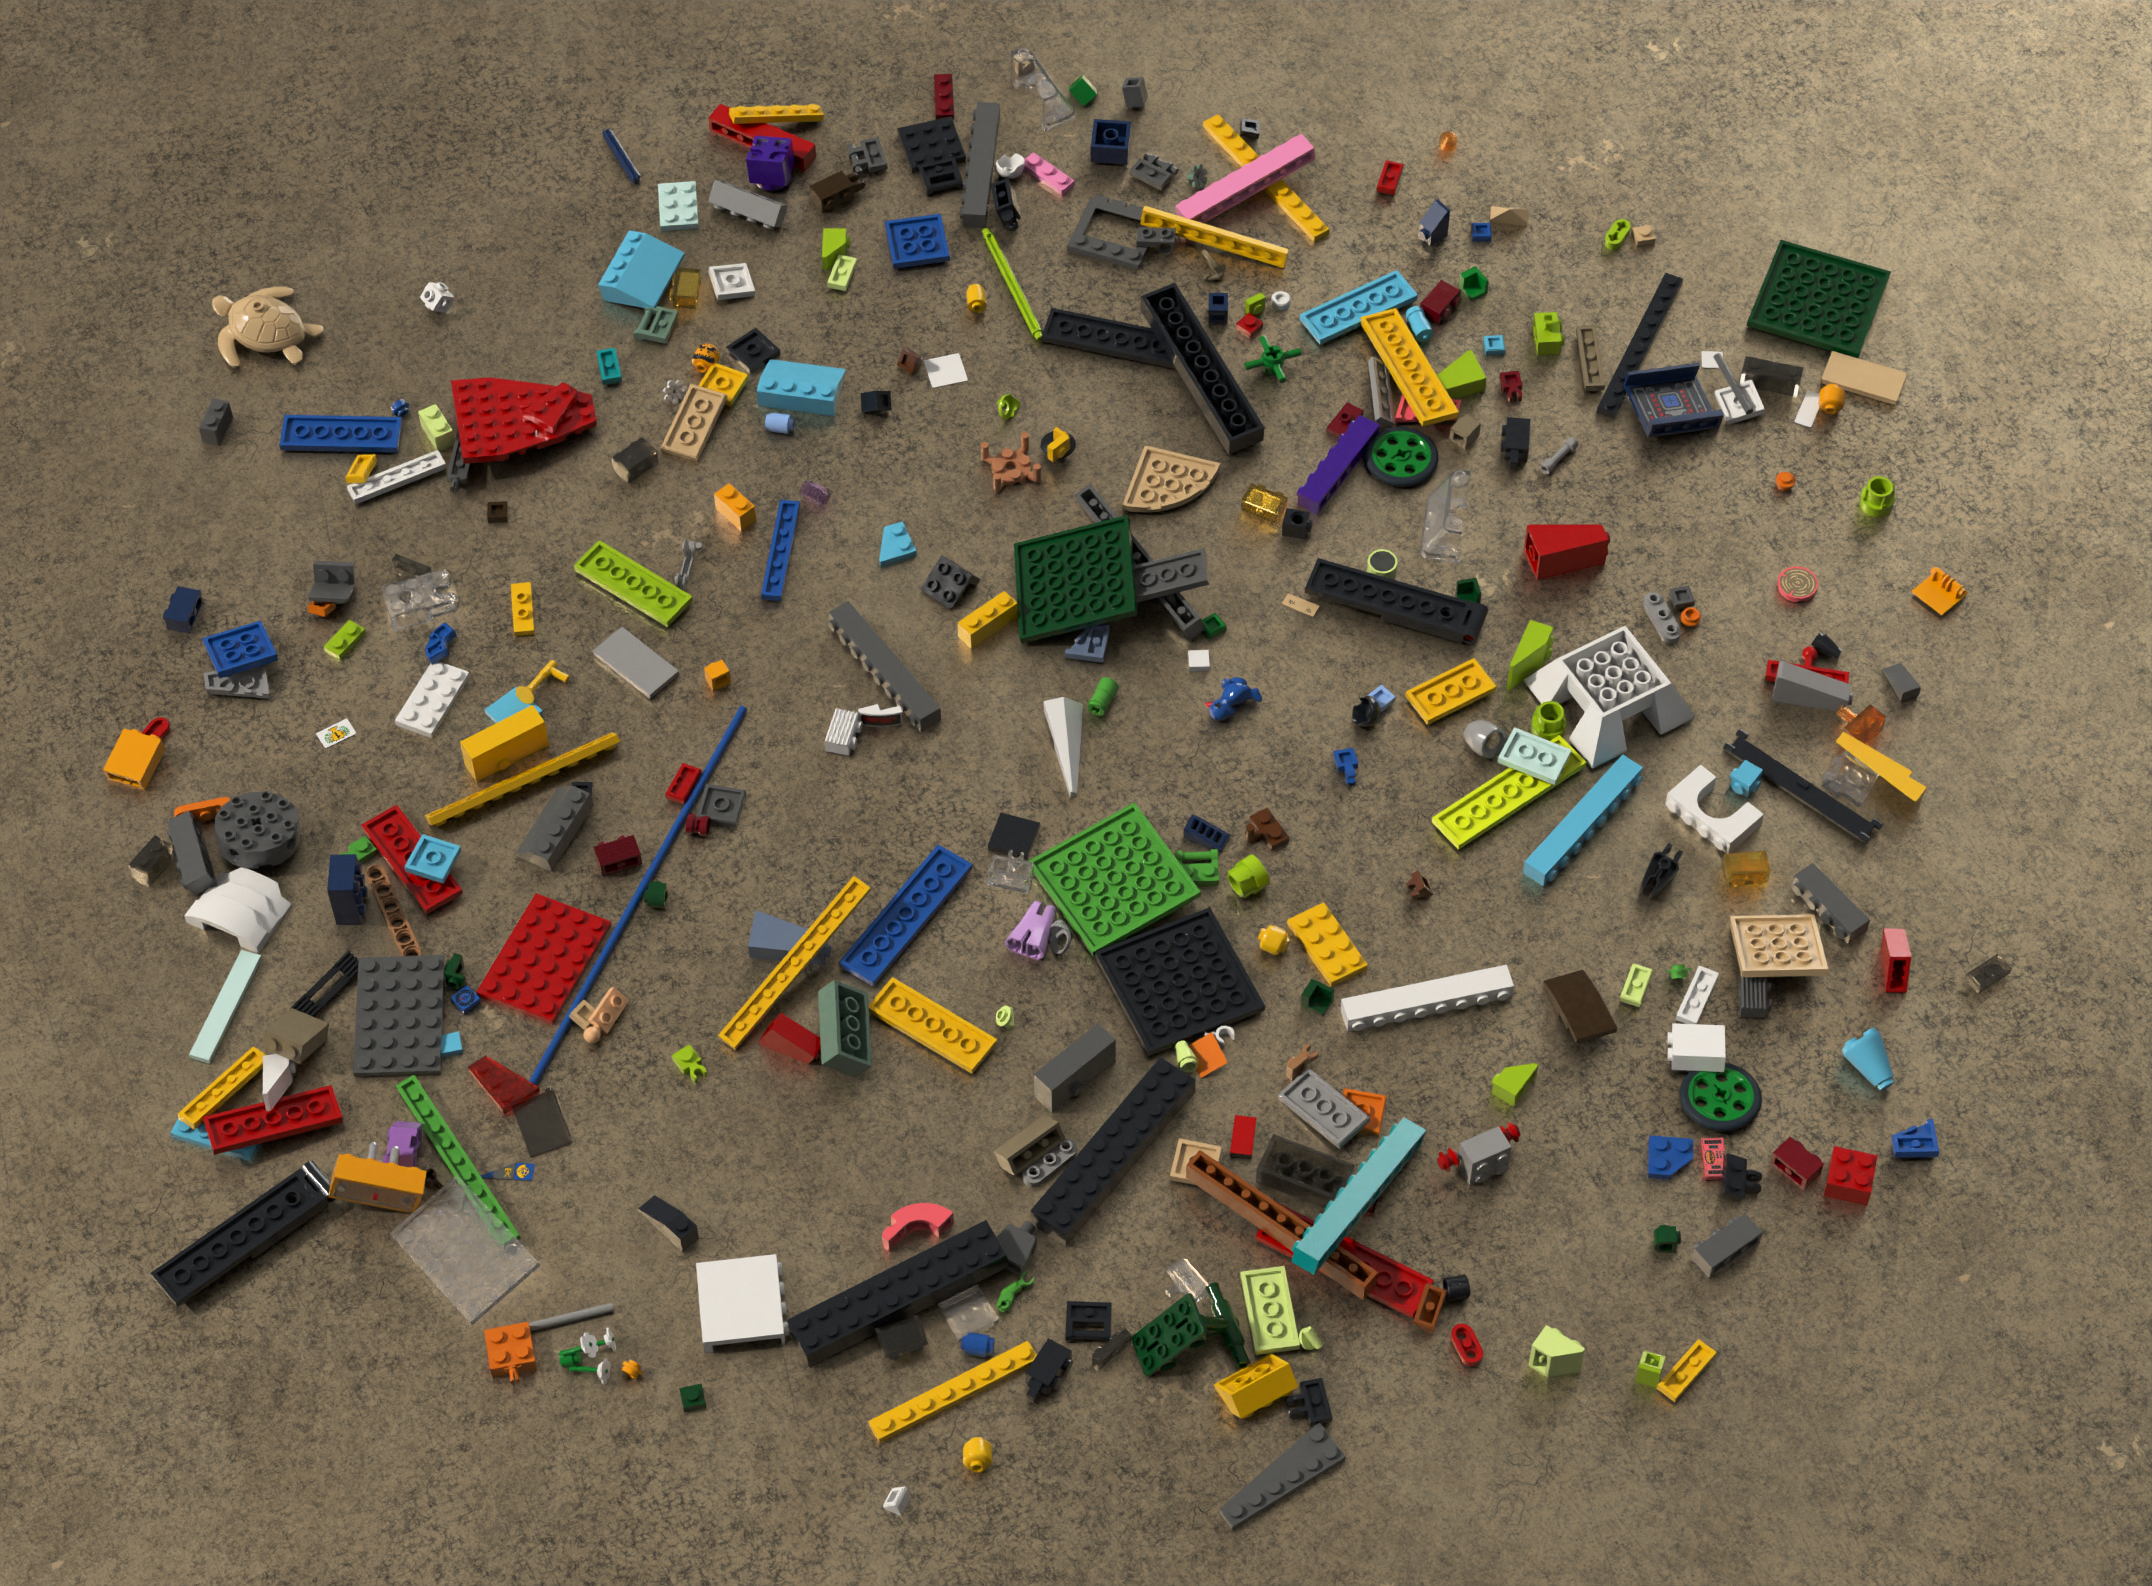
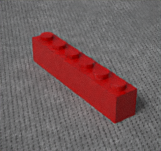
(744, 134)

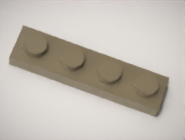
(1590, 358)

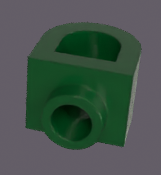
(656, 895)
(1666, 1239)

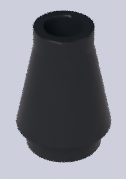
(1826, 645)

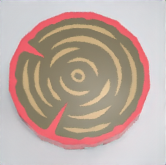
(1797, 584)

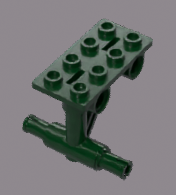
(1185, 1328)

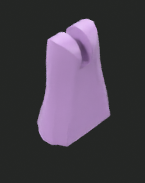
(1032, 932)

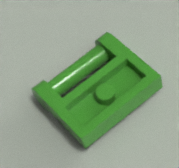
(1201, 873)

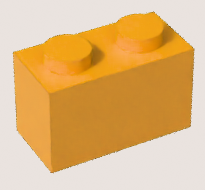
(735, 507)

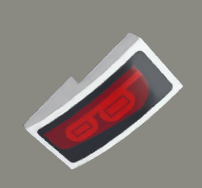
(875, 717)

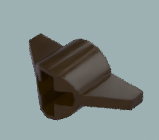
(431, 1179)

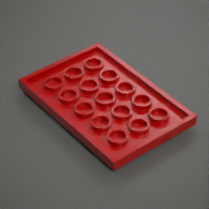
(544, 959)

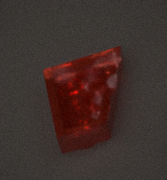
(502, 1084)

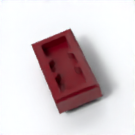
(1343, 419)

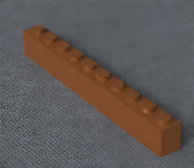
(1275, 1220)

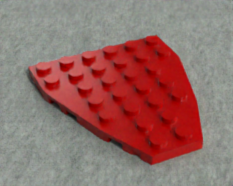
(494, 423)

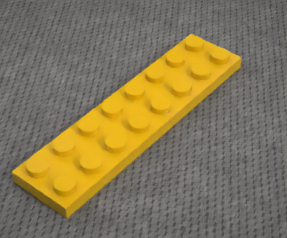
(1409, 367)

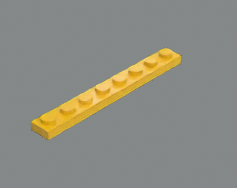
(1216, 237)
(952, 1392)

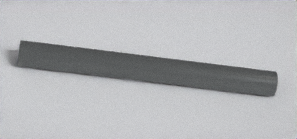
(1733, 384)

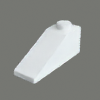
(276, 1078)

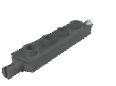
(457, 471)

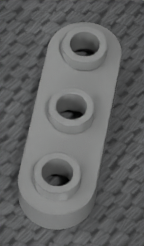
(1661, 623)
(1047, 1169)

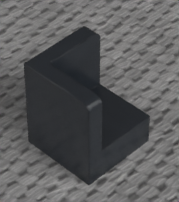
(876, 401)

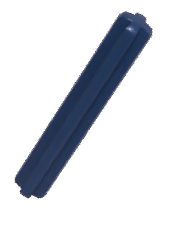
(621, 156)

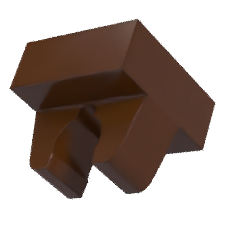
(909, 360)
(1422, 886)

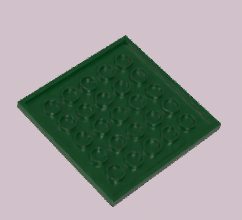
(1819, 299)
(1075, 579)

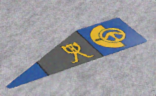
(515, 1171)

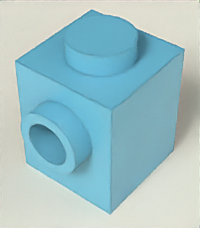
(1746, 779)

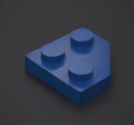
(1668, 1156)

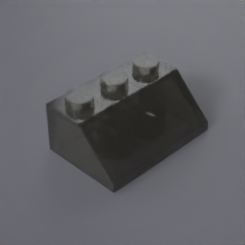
(1772, 375)

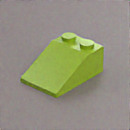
(1531, 653)

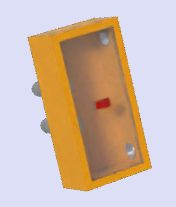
(377, 1182)

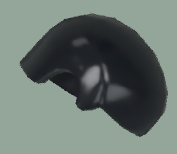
(1367, 712)

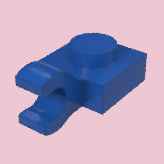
(1347, 762)

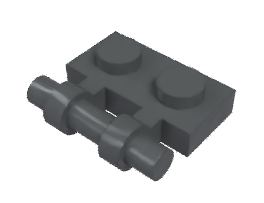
(872, 153)
(1151, 174)

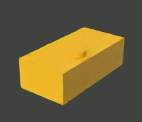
(504, 743)

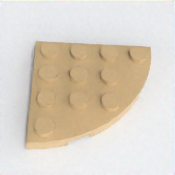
(1167, 480)

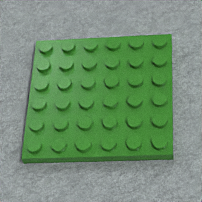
(1114, 879)

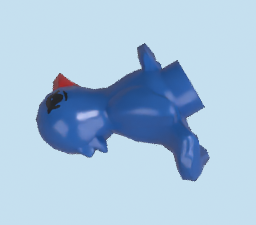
(1234, 693)

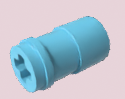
(1419, 324)

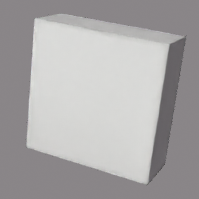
(1198, 660)

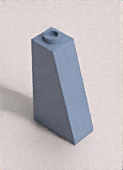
(774, 938)

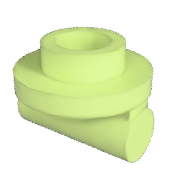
(1005, 1017)
(1309, 1339)

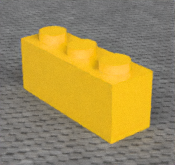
(987, 619)

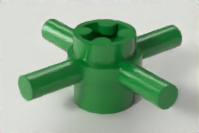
(1272, 359)

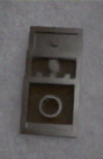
(1580, 1006)

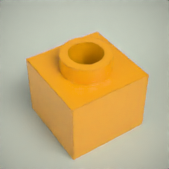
(717, 675)

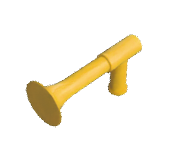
(526, 695)

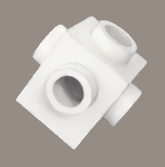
(437, 297)

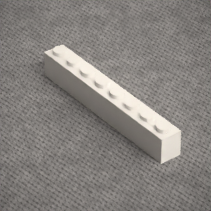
(1427, 998)

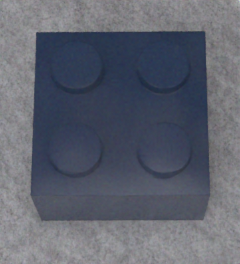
(1110, 141)

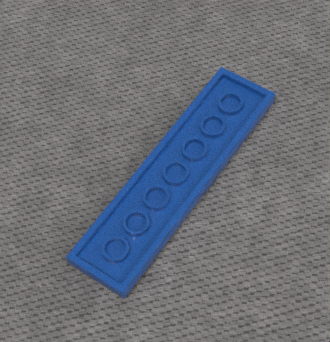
(905, 915)

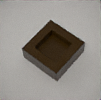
(497, 512)

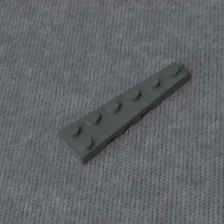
(1295, 1468)

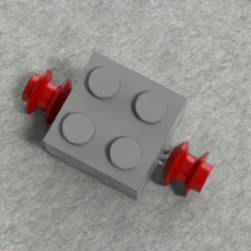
(1482, 1154)

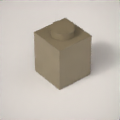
(1465, 431)

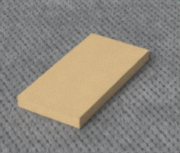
(1864, 378)
(694, 422)

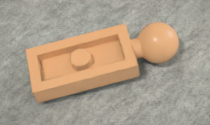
(605, 1015)

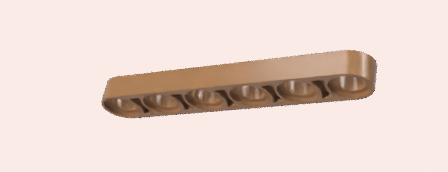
(396, 914)

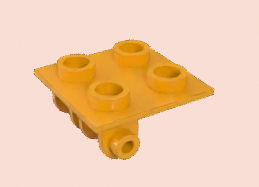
(1940, 591)

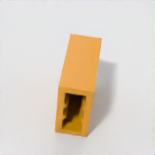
(134, 759)

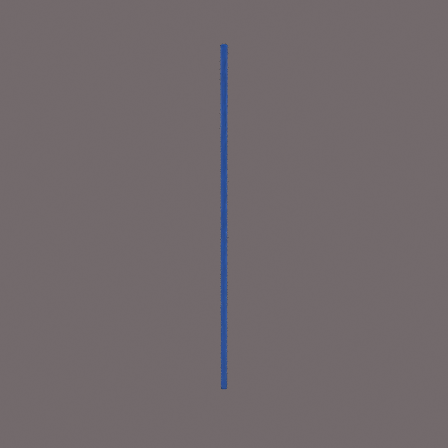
(638, 894)

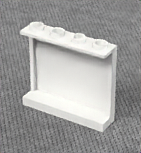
(741, 1300)

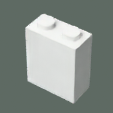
(1697, 1047)

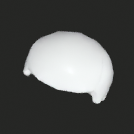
(1010, 167)

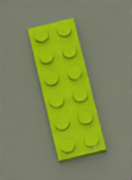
(633, 583)

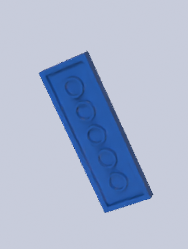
(340, 433)

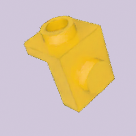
(1059, 446)

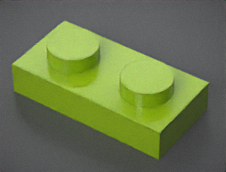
(344, 640)

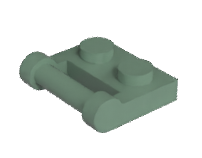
(661, 326)

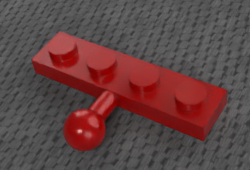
(1809, 654)

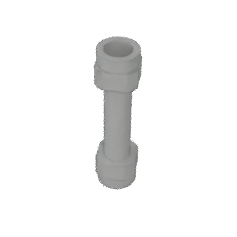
(1548, 465)

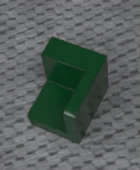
(1468, 590)
(1317, 997)

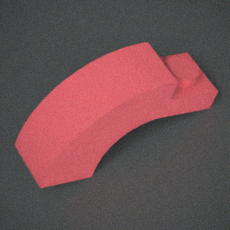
(914, 1218)

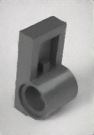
(1161, 238)

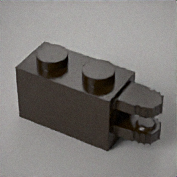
(835, 190)

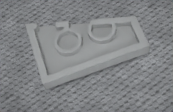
(245, 684)

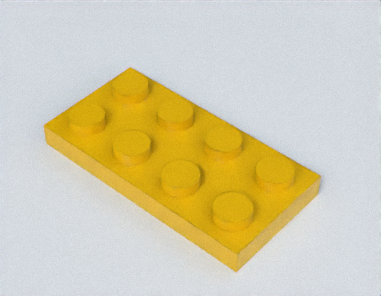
(1450, 691)
(1327, 944)

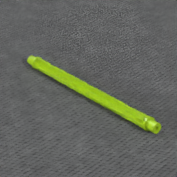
(1013, 285)

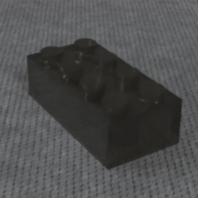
(1302, 1171)

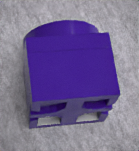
(770, 162)

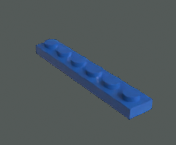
(780, 550)

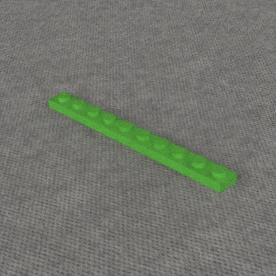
(449, 1147)

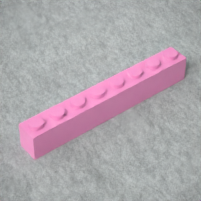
(1247, 180)

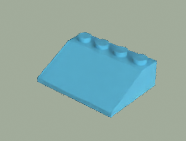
(640, 271)
(800, 387)

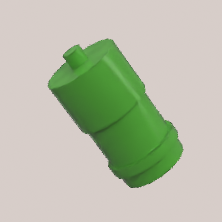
(1102, 696)

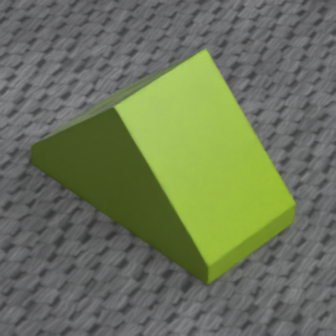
(1650, 1369)

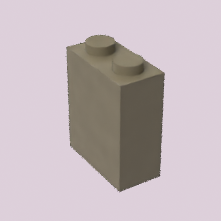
(295, 1035)

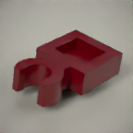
(1512, 384)

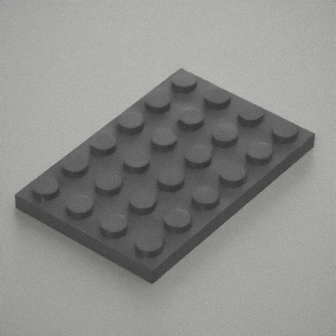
(399, 1016)

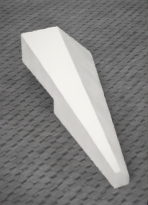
(1065, 724)

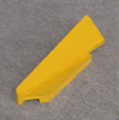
(1885, 767)

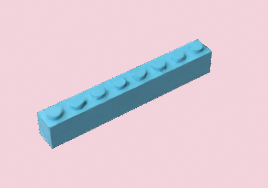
(1583, 820)

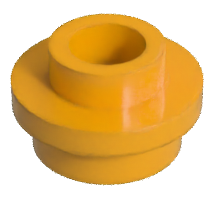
(631, 1369)

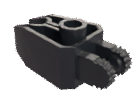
(1661, 869)

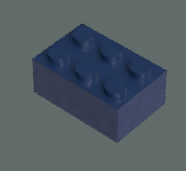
(347, 889)

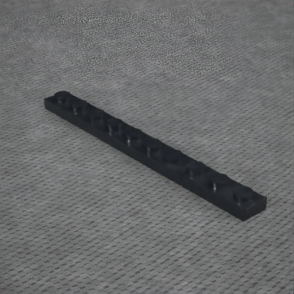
(1640, 343)

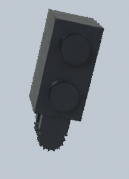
(1006, 203)

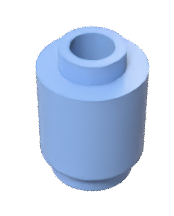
(779, 423)

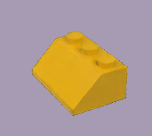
(1257, 1385)

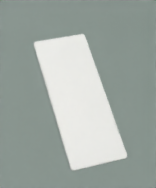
(1808, 409)

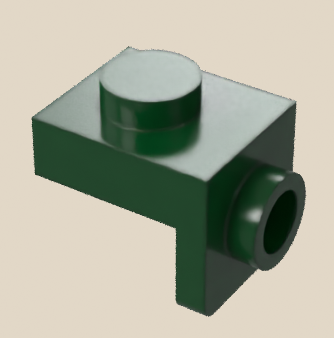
(453, 972)

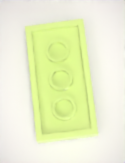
(1269, 1310)

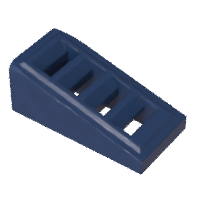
(1201, 824)

